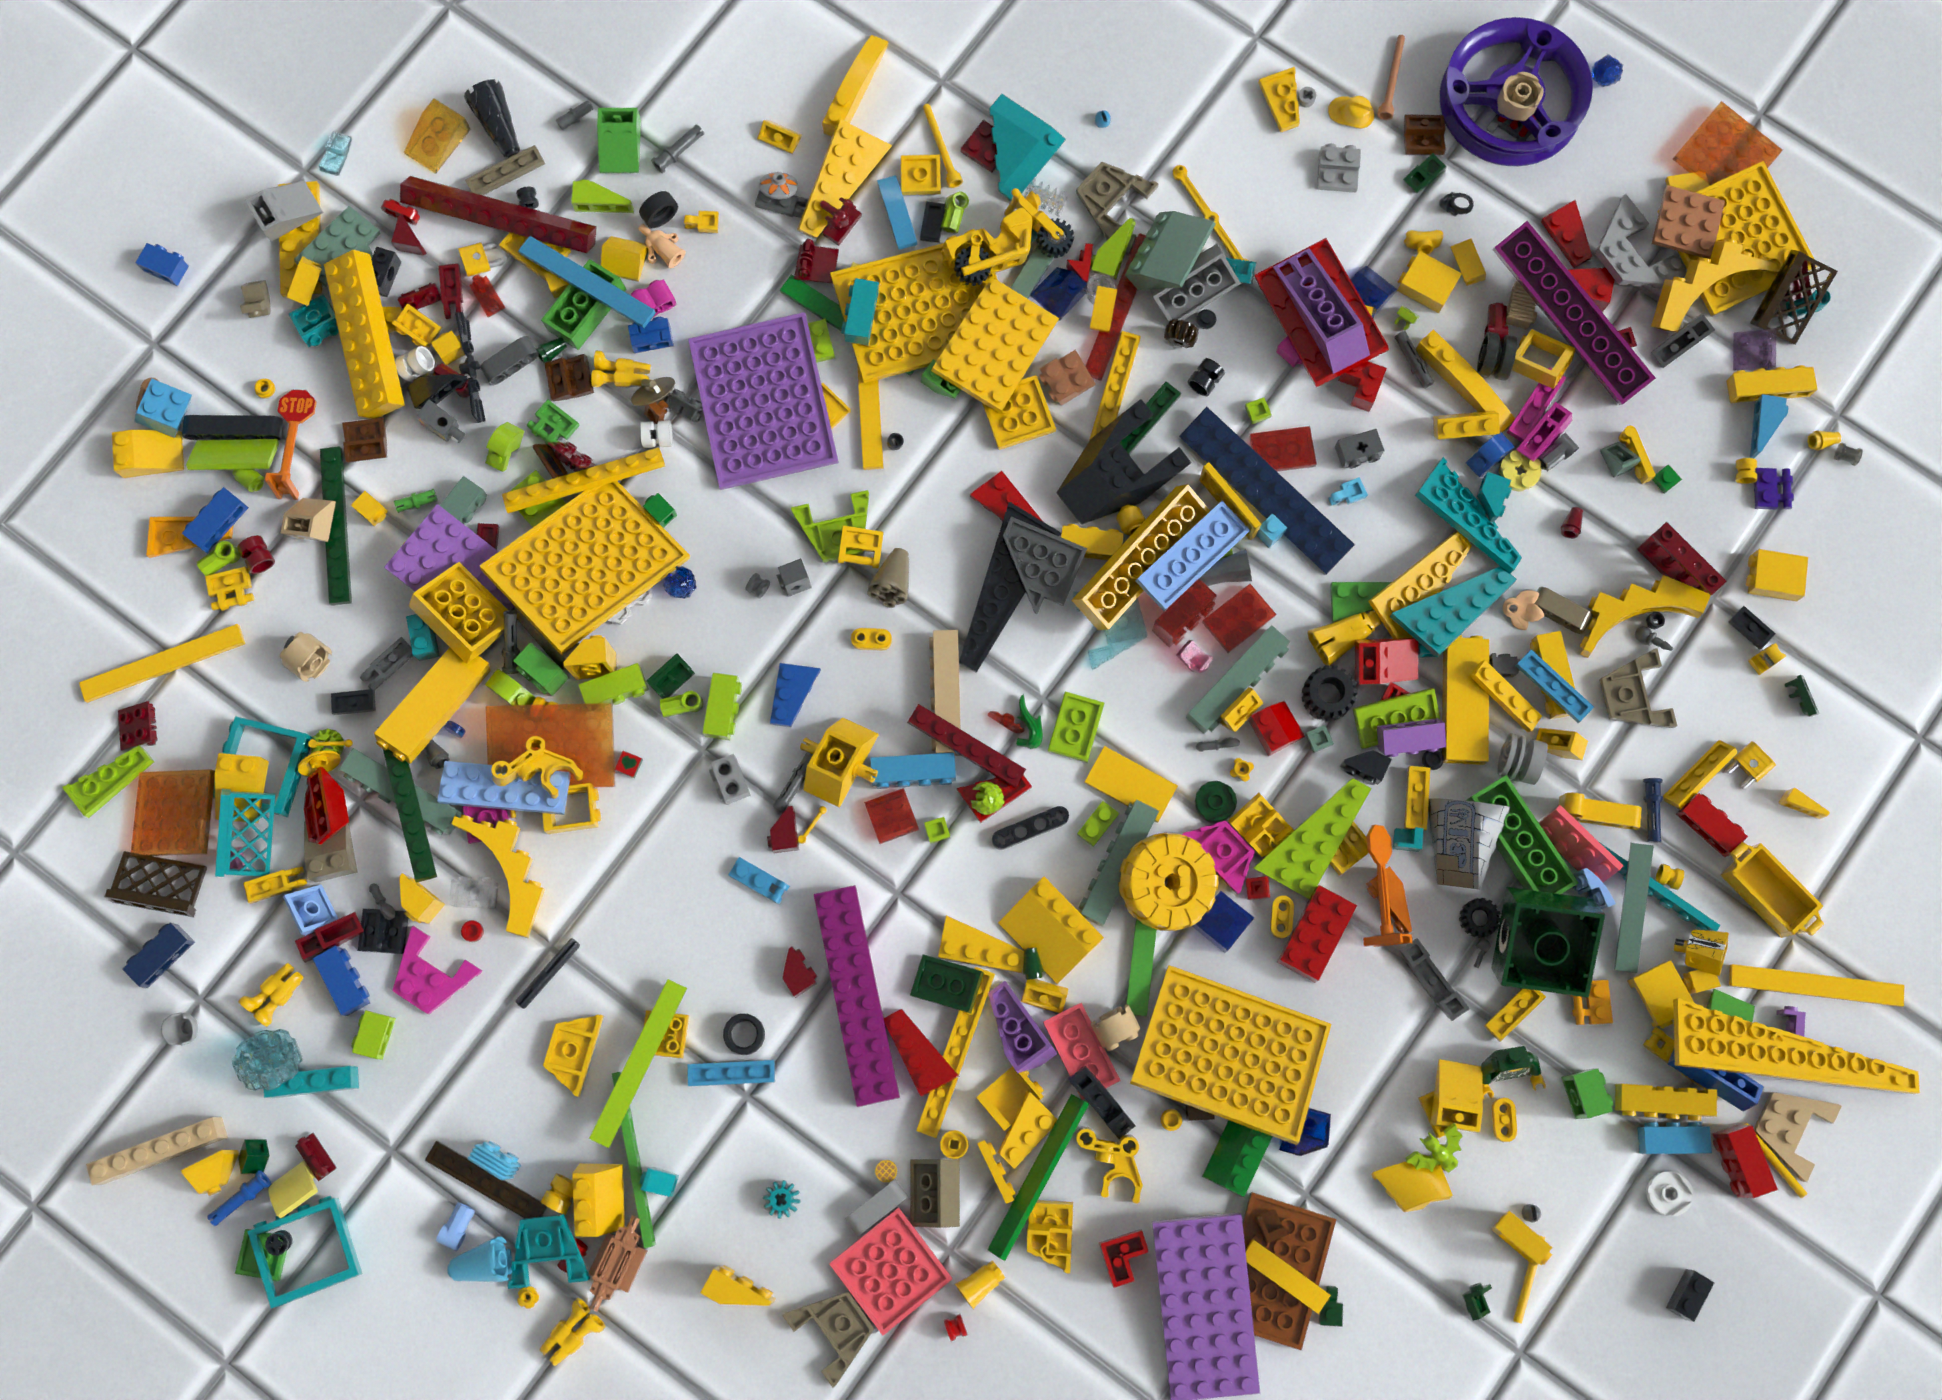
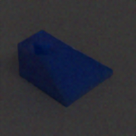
(1060, 291)
(1314, 1134)

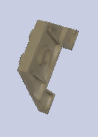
(1105, 188)
(1627, 696)
(841, 1323)

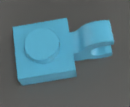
(1350, 491)

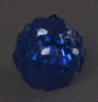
(1607, 71)
(681, 583)

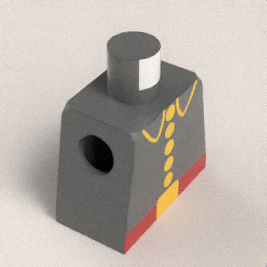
(435, 418)

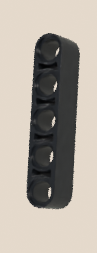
(231, 427)

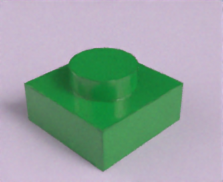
(1666, 478)

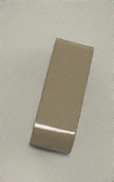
(1563, 610)

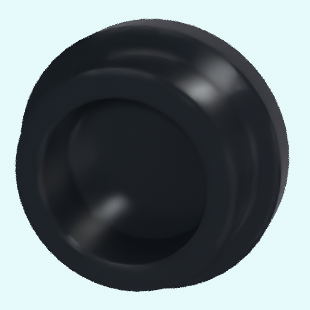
(1206, 319)
(1432, 760)

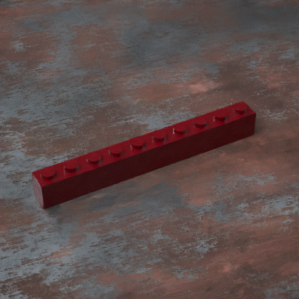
(497, 214)

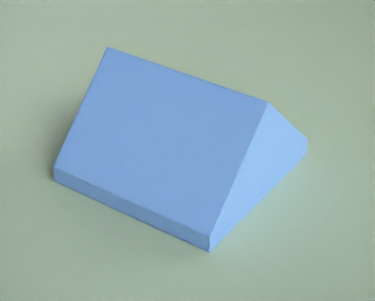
(310, 909)

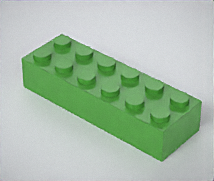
(1525, 842)

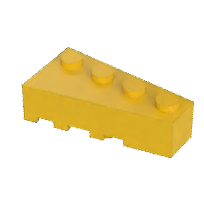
(1665, 1100)

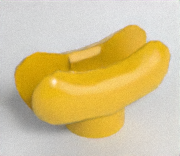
(1423, 240)

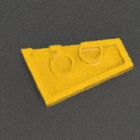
(1281, 98)
(1030, 1126)

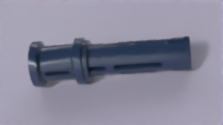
(1653, 795)

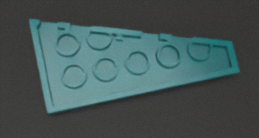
(1465, 514)

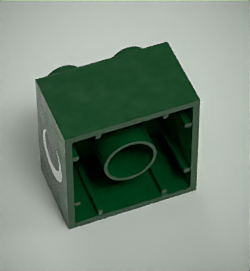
(1547, 942)

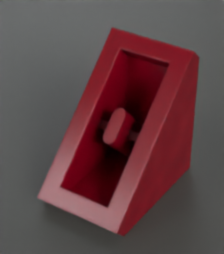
(405, 239)

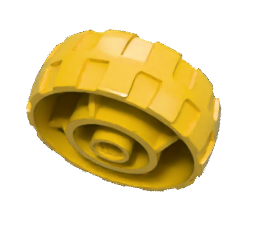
(1189, 885)

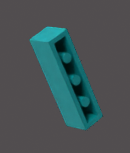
(317, 1082)

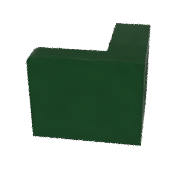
(253, 1156)

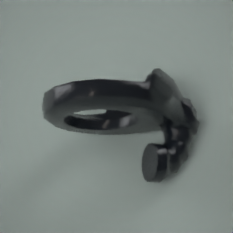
(1448, 204)

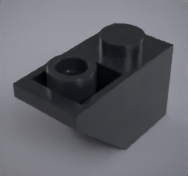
(1368, 765)

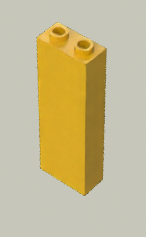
(1465, 703)
(430, 705)

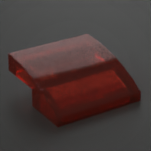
(891, 816)

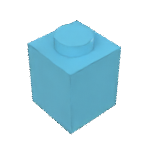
(1271, 530)

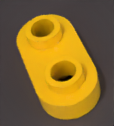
(871, 639)
(1282, 917)
(1505, 1119)

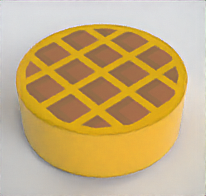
(886, 1171)

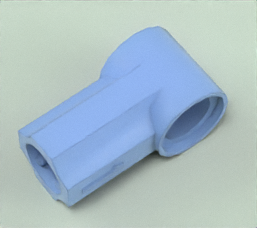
(453, 1232)

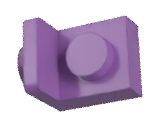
(1796, 1020)

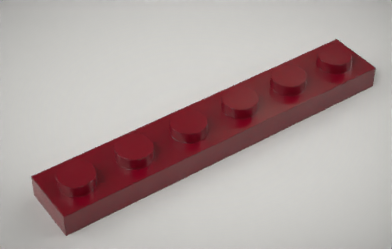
(966, 746)

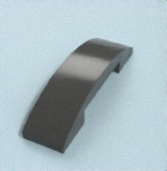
(1433, 981)

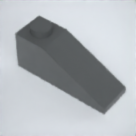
(1683, 340)

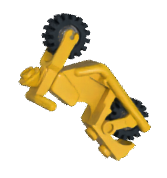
(1012, 243)

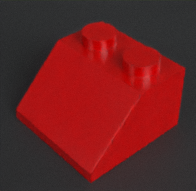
(1276, 727)

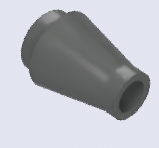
(436, 755)

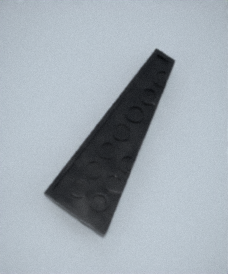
(999, 594)

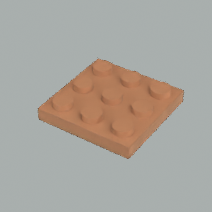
(1688, 222)

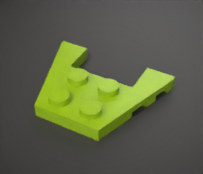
(826, 535)

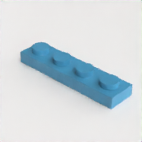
(1554, 686)
(731, 1073)

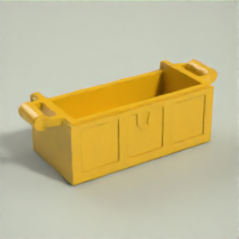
(1772, 890)

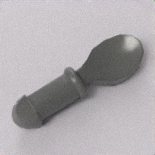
(1227, 742)
(386, 909)

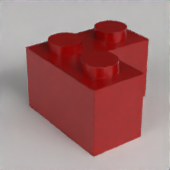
(1367, 379)
(1118, 1251)

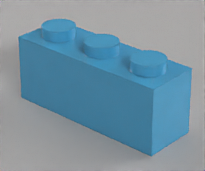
(1674, 1138)

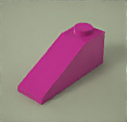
(1545, 432)

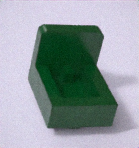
(1476, 1302)

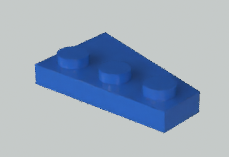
(791, 690)

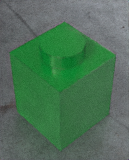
(660, 509)

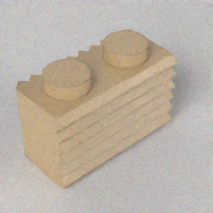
(1520, 308)

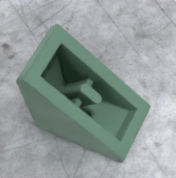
(1619, 459)

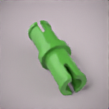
(415, 500)

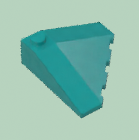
(1022, 144)

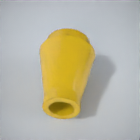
(1822, 439)

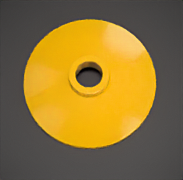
(327, 759)

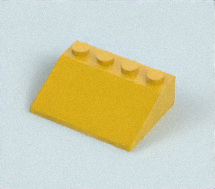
(460, 611)
(1052, 925)

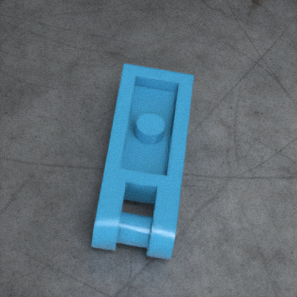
(758, 880)

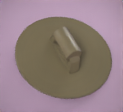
(652, 390)

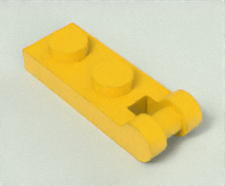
(1632, 441)

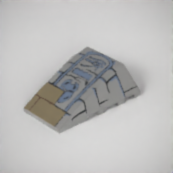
(1464, 839)

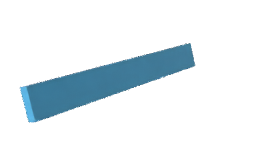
(587, 282)

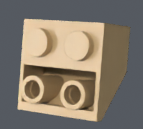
(309, 519)

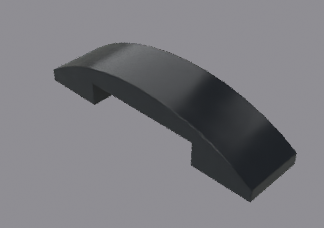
(1102, 1101)

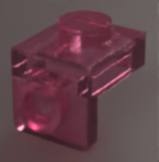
(1194, 657)

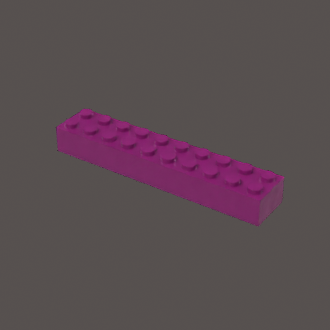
(1573, 313)
(856, 996)

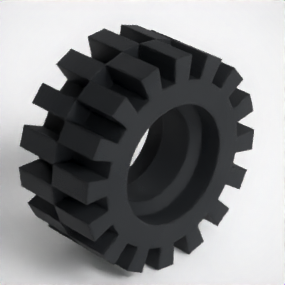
(1492, 914)

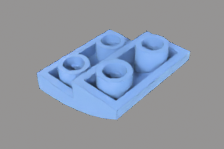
(1594, 887)

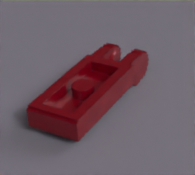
(451, 288)

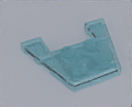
(1121, 636)

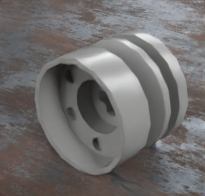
(1527, 760)

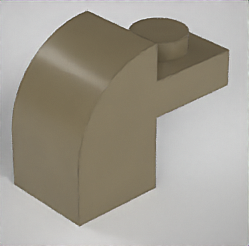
(256, 299)

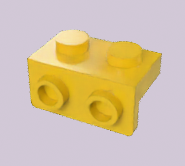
(417, 326)

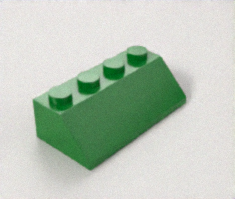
(1237, 1157)

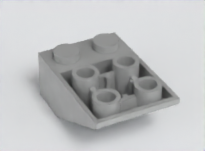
(283, 208)

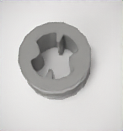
(1306, 102)

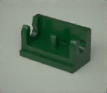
(670, 676)

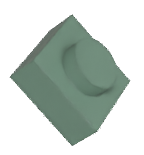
(1319, 738)

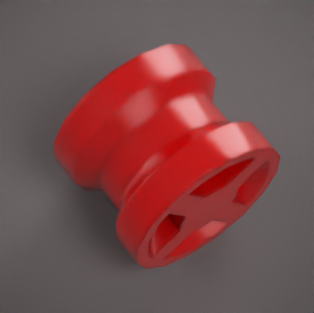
(955, 1327)

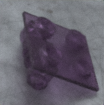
(1754, 350)

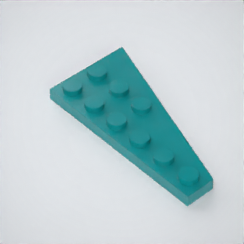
(1446, 615)

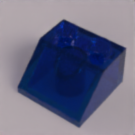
(1373, 289)

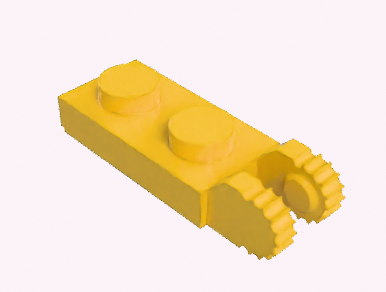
(272, 884)

